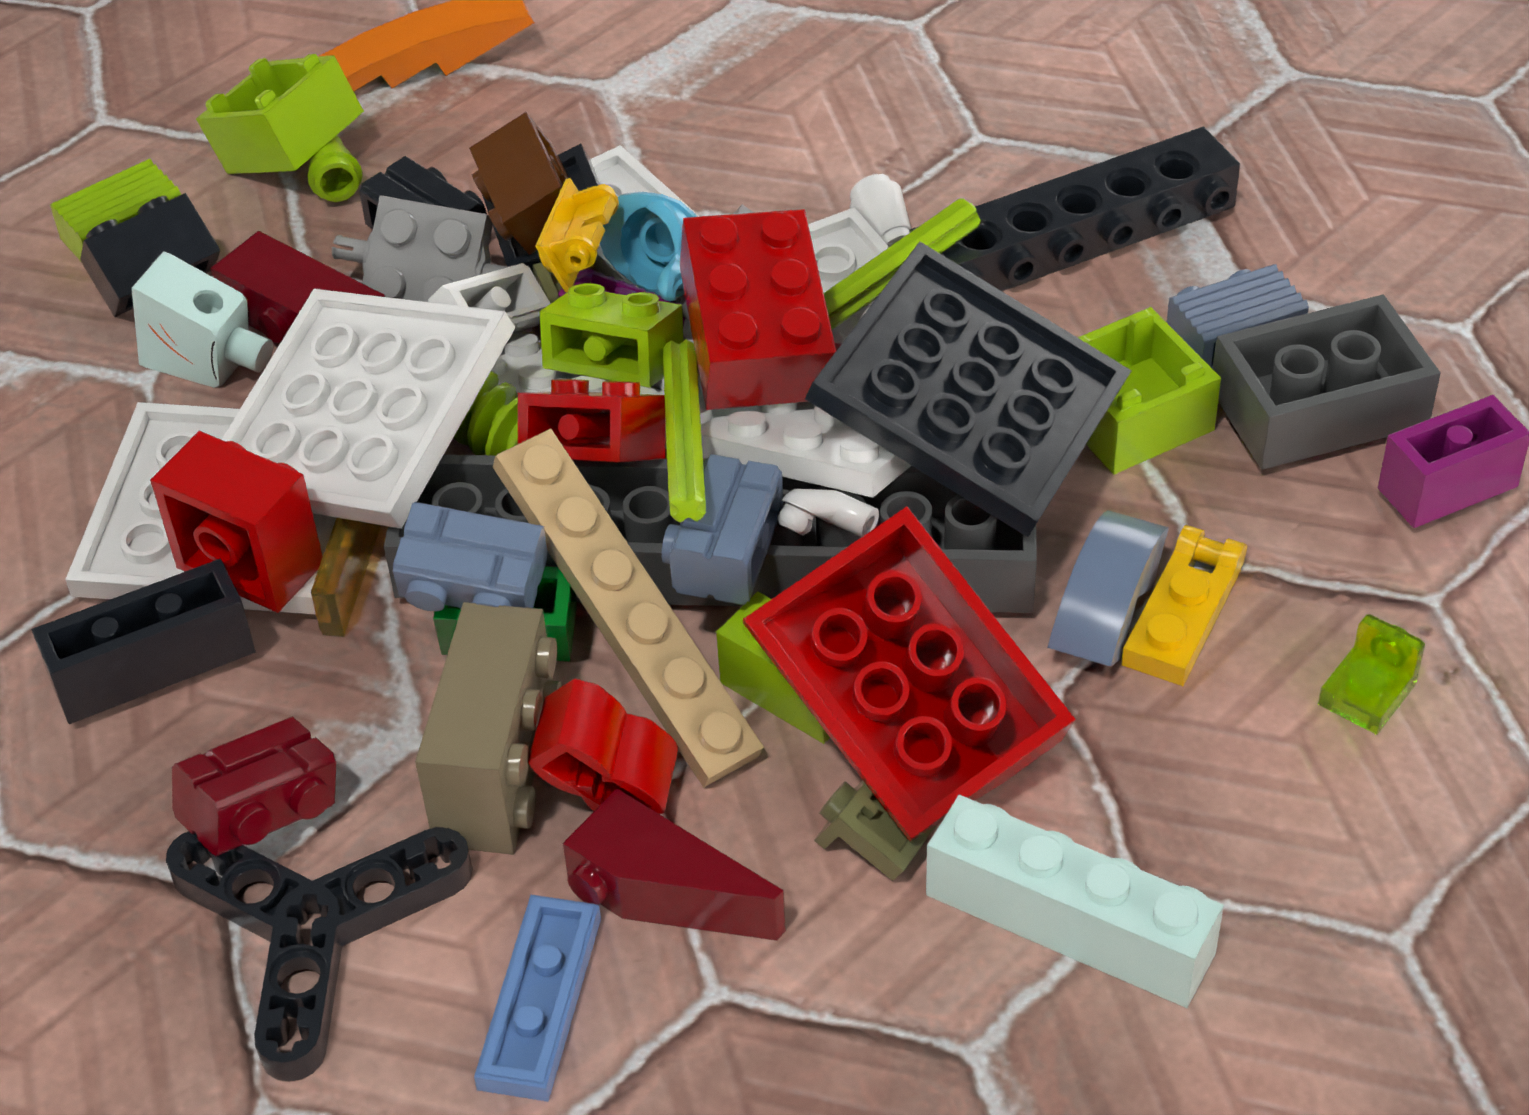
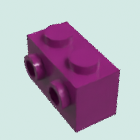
(1453, 461)

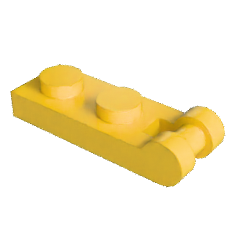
(1183, 606)

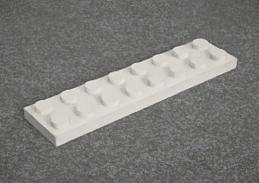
(793, 436)

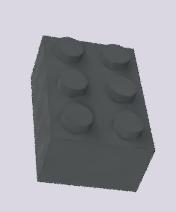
(1324, 381)

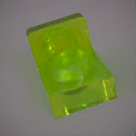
(1374, 674)

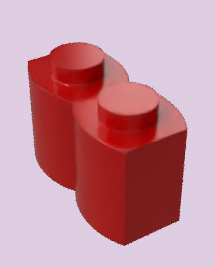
(594, 747)

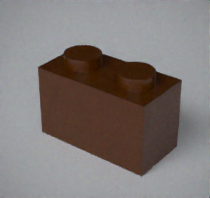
(520, 177)

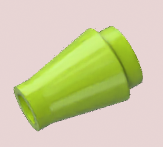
(334, 172)

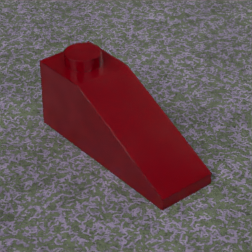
(665, 875)

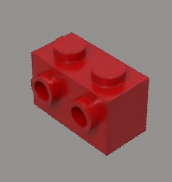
(596, 425)

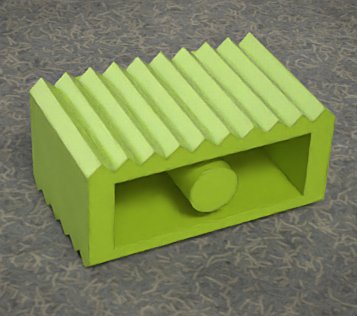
(109, 199)

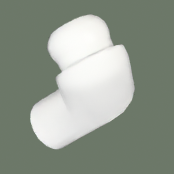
(829, 505)

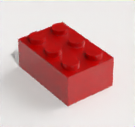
(754, 307)

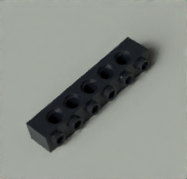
(1099, 209)

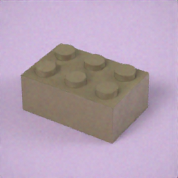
(485, 724)

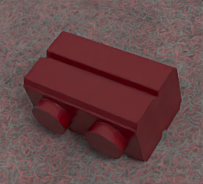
(253, 786)

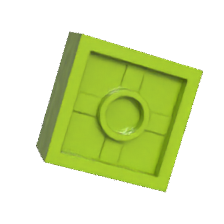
(279, 114)
(1165, 397)

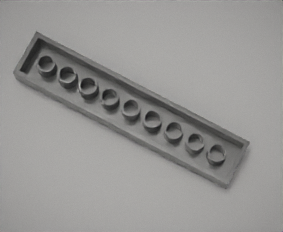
(985, 550)

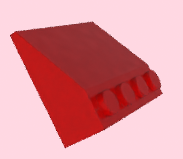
(910, 674)

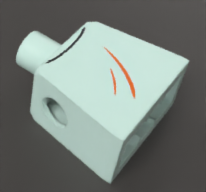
(193, 324)

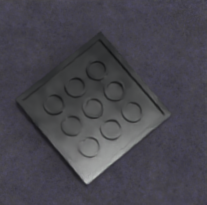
(969, 387)

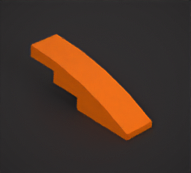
(439, 34)

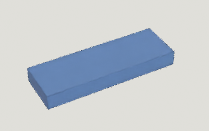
(538, 998)

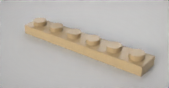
(628, 608)

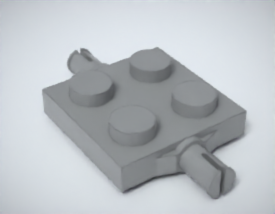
(419, 248)

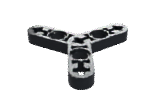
(341, 922)

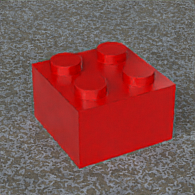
(242, 510)

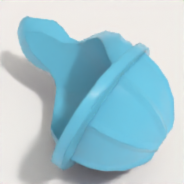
(646, 242)

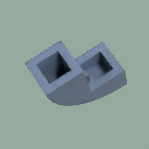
(1102, 591)

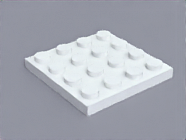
(369, 398)
(126, 536)

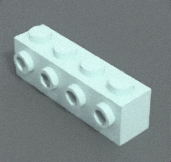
(1073, 899)

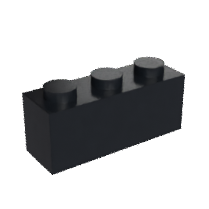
(144, 640)

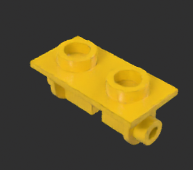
(575, 230)

